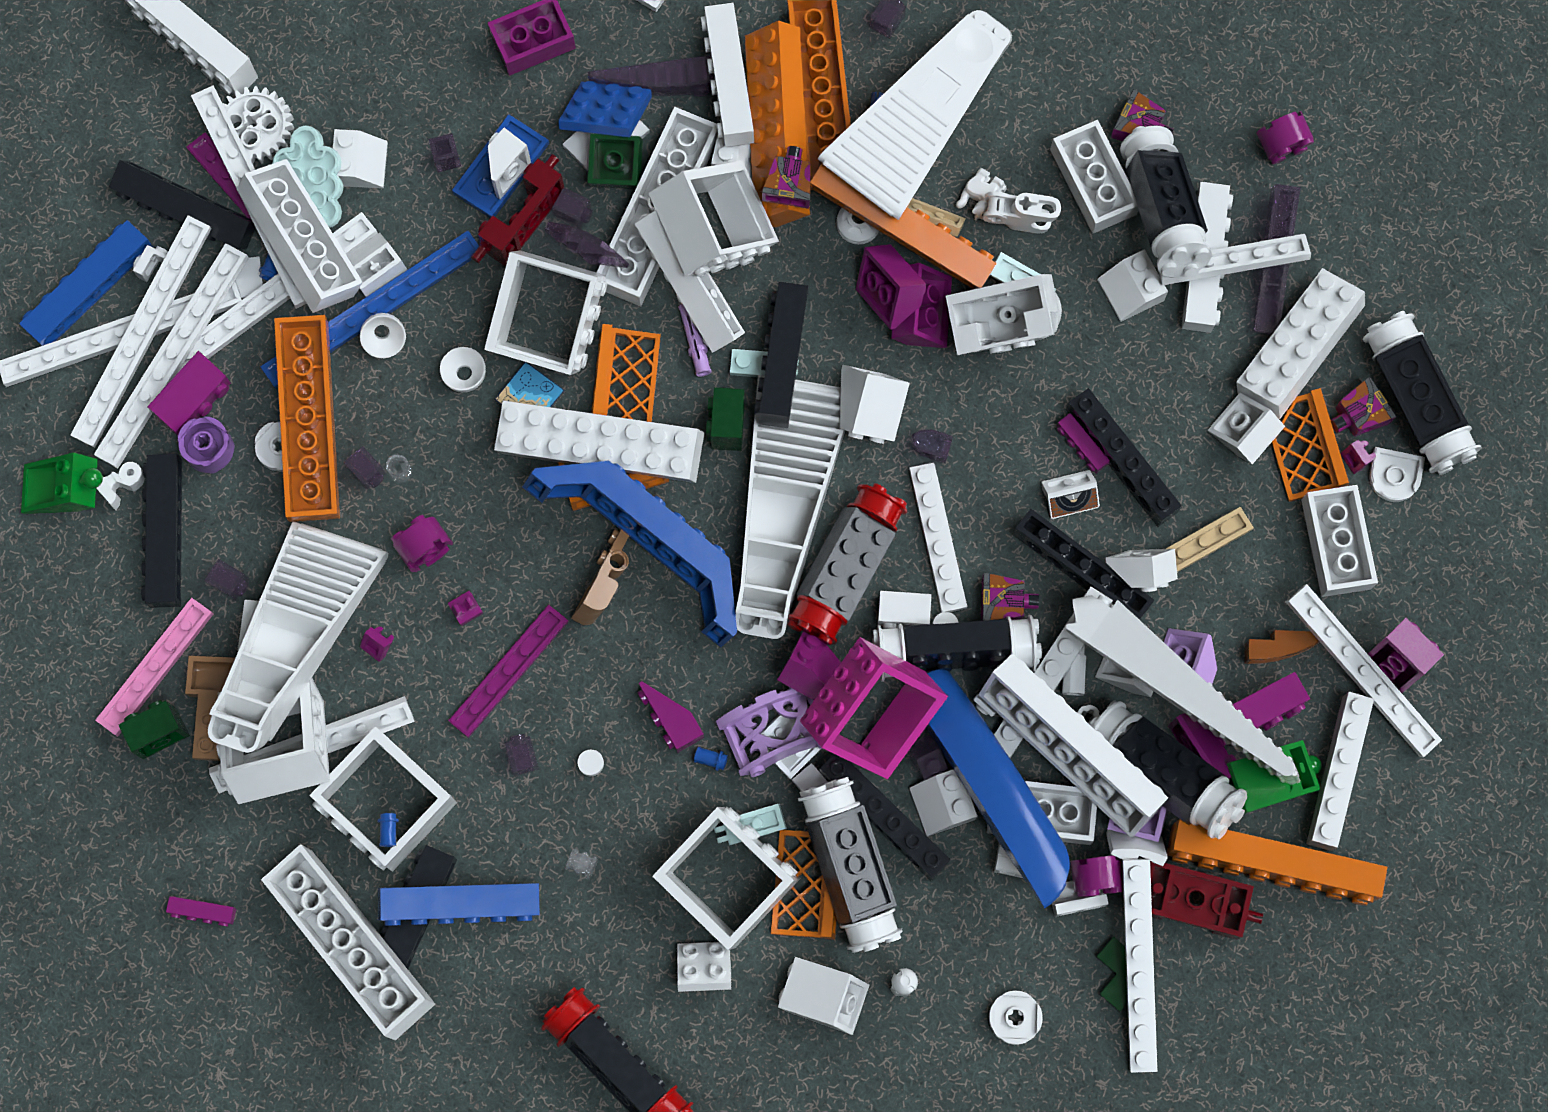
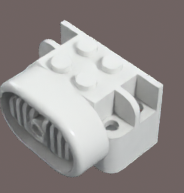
(1004, 315)

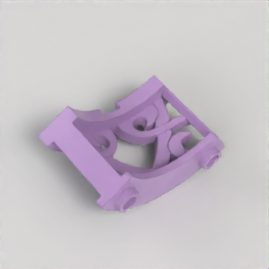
(742, 720)

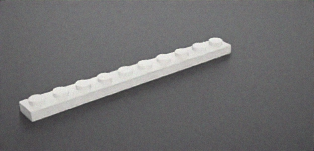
(237, 164)
(270, 296)
(141, 331)
(91, 343)
(171, 355)

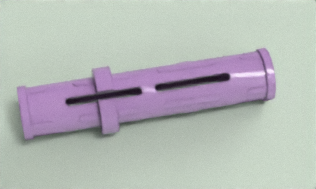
(701, 363)

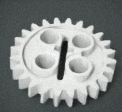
(267, 139)

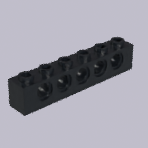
(1124, 458)
(1079, 563)
(889, 819)

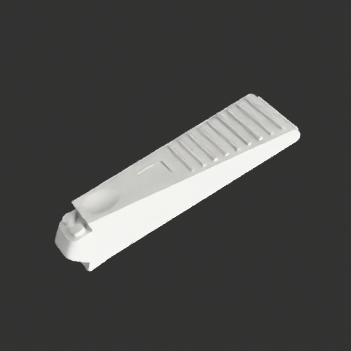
(908, 126)
(784, 504)
(293, 628)
(1140, 653)

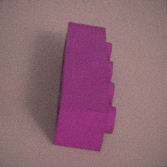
(1083, 444)
(201, 910)

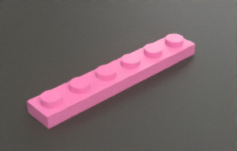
(155, 665)

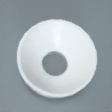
(852, 231)
(382, 346)
(460, 358)

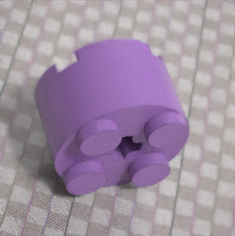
(208, 431)

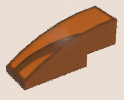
(1279, 647)

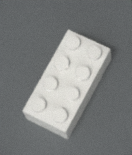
(1094, 176)
(1339, 540)
(1068, 811)

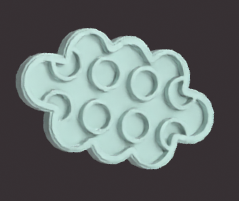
(316, 170)

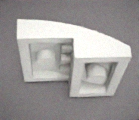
(779, 729)
(1125, 847)

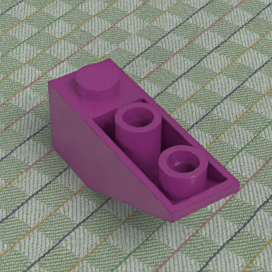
(676, 720)

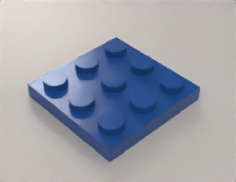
(605, 109)

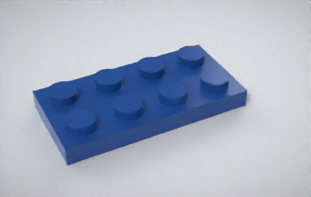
(476, 183)

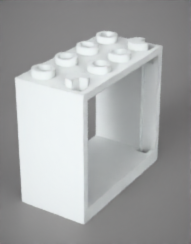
(737, 208)
(507, 302)
(285, 771)
(419, 829)
(696, 906)

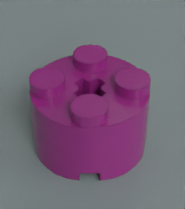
(1285, 136)
(421, 543)
(1096, 874)

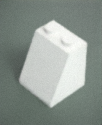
(871, 403)
(823, 995)

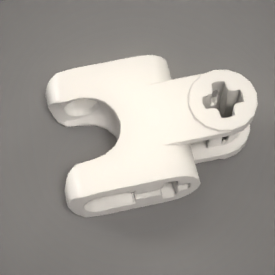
(1021, 211)

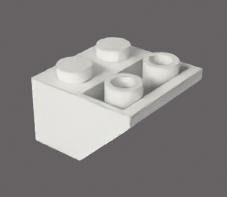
(376, 264)

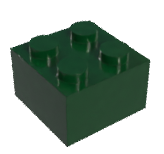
(615, 161)
(727, 422)
(153, 729)

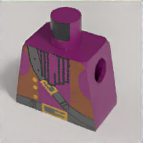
(1136, 113)
(788, 180)
(1363, 410)
(1005, 598)

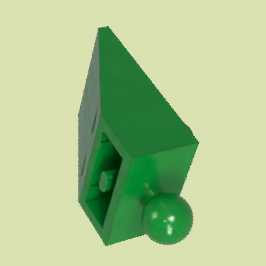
(60, 484)
(1267, 789)

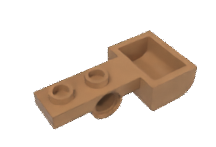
(603, 584)
(204, 680)

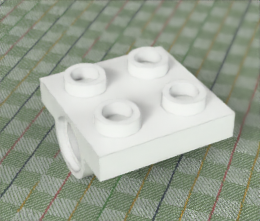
(703, 967)

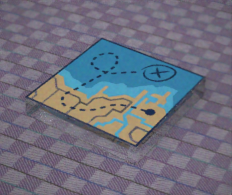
(531, 388)

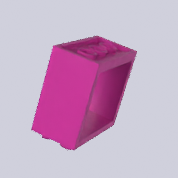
(896, 728)

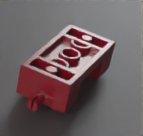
(543, 187)
(1223, 905)

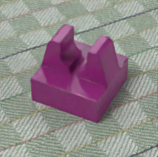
(1357, 456)
(465, 608)
(375, 643)

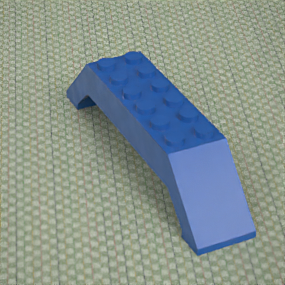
(653, 528)

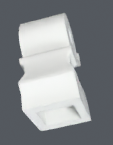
(129, 477)

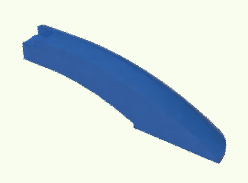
(999, 792)

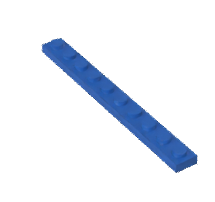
(394, 294)

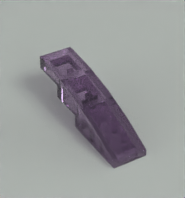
(586, 245)

